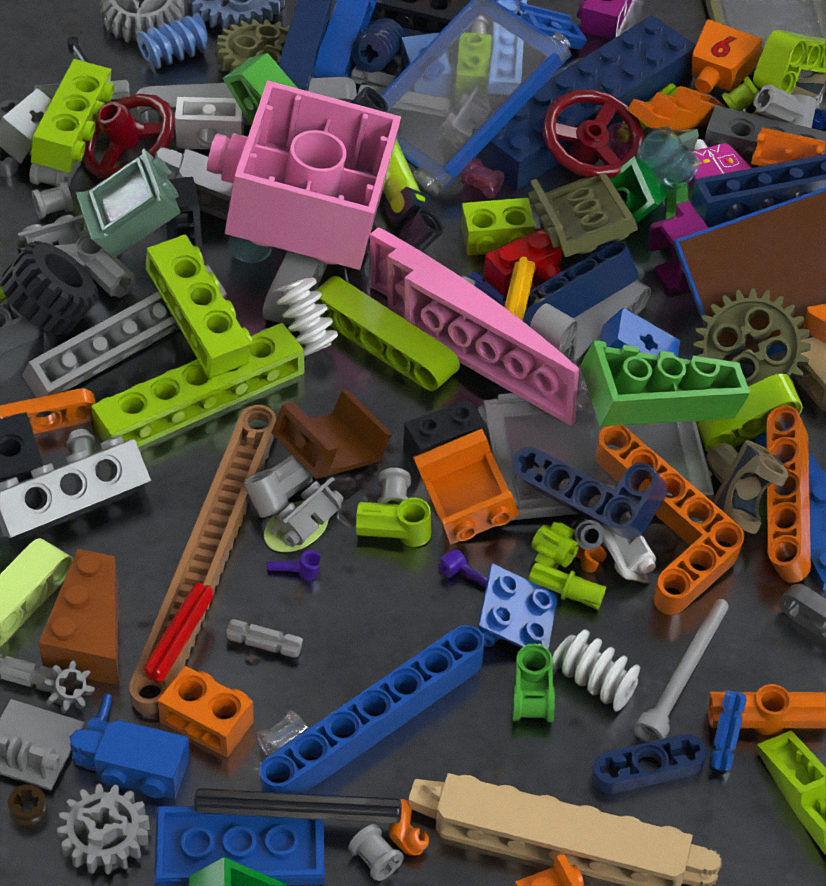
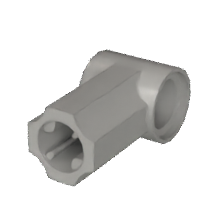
(785, 106)
(273, 487)

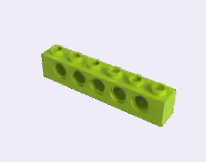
(189, 395)

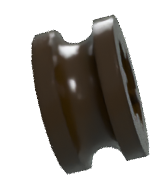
(16, 800)

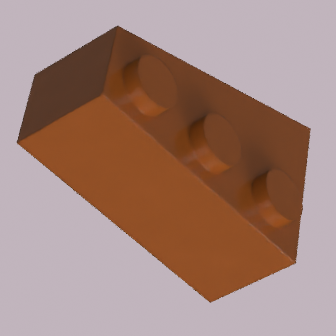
(85, 619)

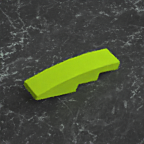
(800, 780)

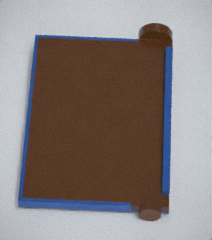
(765, 250)

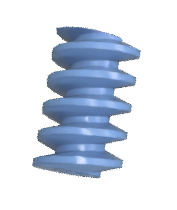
(173, 40)

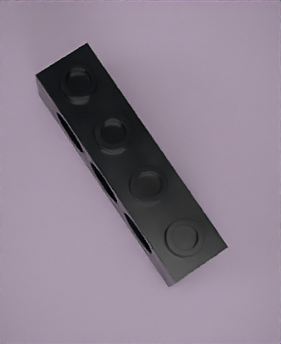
(419, 15)

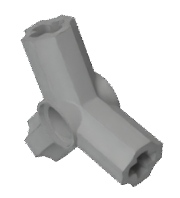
(101, 266)

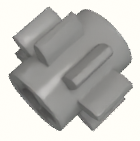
(78, 682)

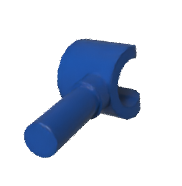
(99, 722)

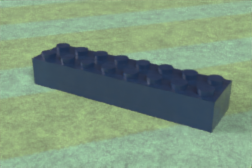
(627, 67)

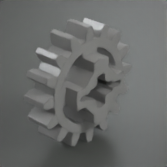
(106, 831)

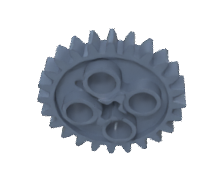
(234, 11)

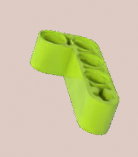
(785, 56)

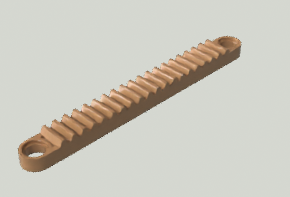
(209, 541)

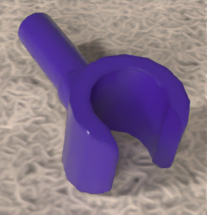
(455, 562)
(306, 567)

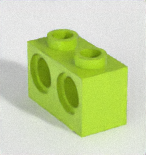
(495, 224)

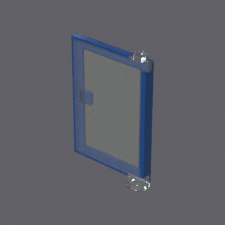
(469, 88)

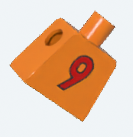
(724, 57)

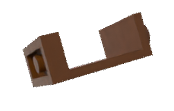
(333, 441)

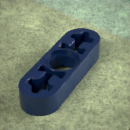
(658, 749)

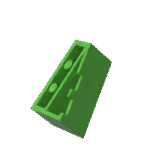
(249, 81)

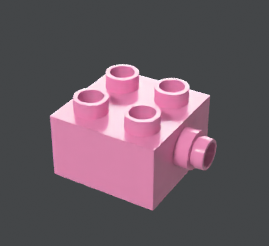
(307, 174)

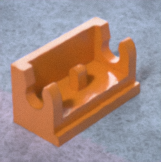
(781, 147)

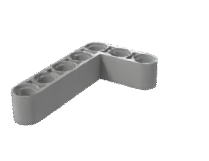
(576, 334)

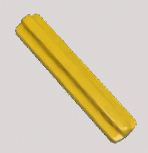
(520, 287)

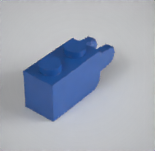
(134, 757)

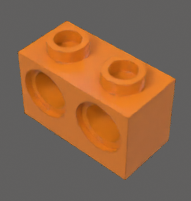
(201, 717)

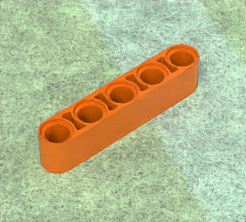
(792, 507)

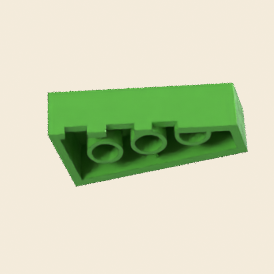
(660, 388)

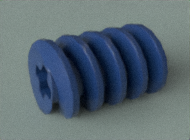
(377, 45)

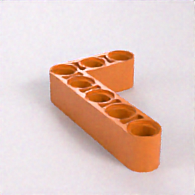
(675, 513)

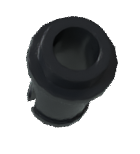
(594, 536)

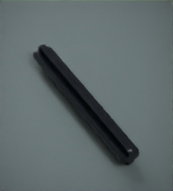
(298, 805)

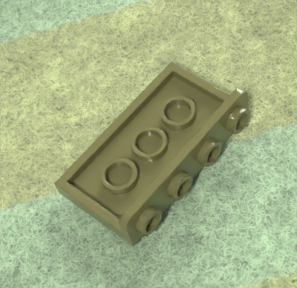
(582, 214)

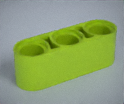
(753, 415)

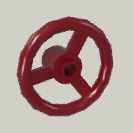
(126, 132)
(591, 136)

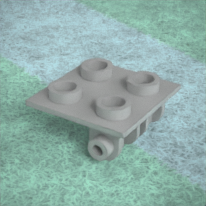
(34, 743)

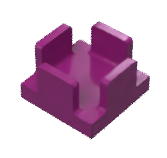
(662, 236)

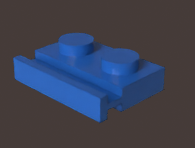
(552, 22)

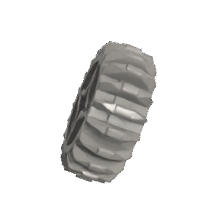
(129, 17)

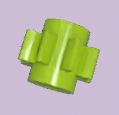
(555, 545)

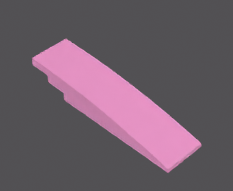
(473, 326)

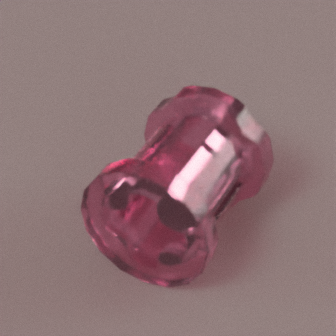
(482, 178)

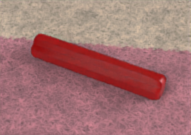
(178, 632)

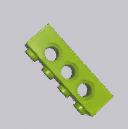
(72, 116)
(216, 352)

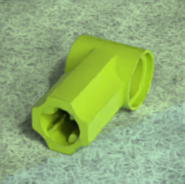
(396, 521)

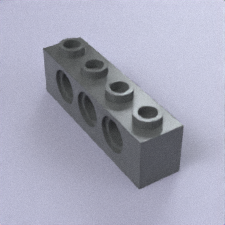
(742, 129)

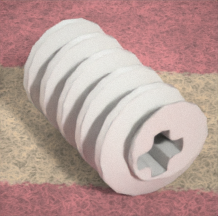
(307, 315)
(596, 669)

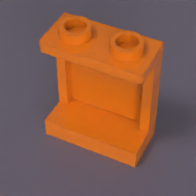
(466, 487)

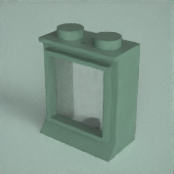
(129, 204)

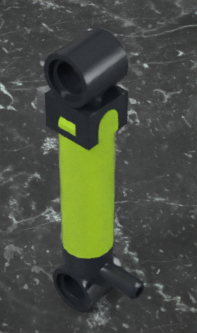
(407, 206)

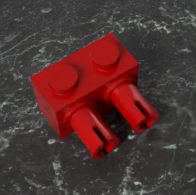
(536, 247)

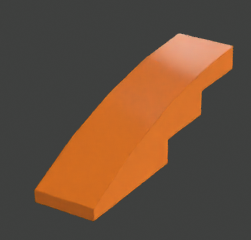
(682, 111)

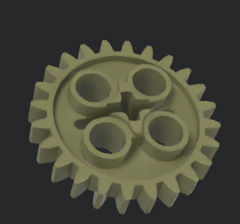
(249, 41)
(735, 319)

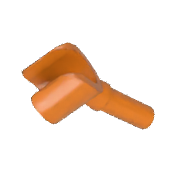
(586, 562)

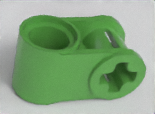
(533, 689)

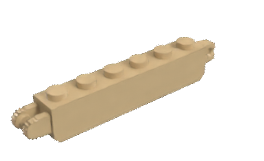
(543, 827)

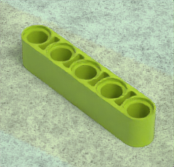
(387, 335)

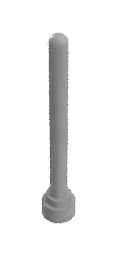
(655, 722)

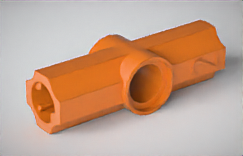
(790, 709)

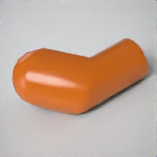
(406, 836)

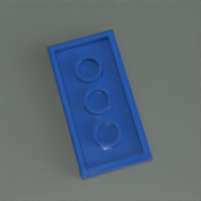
(274, 846)

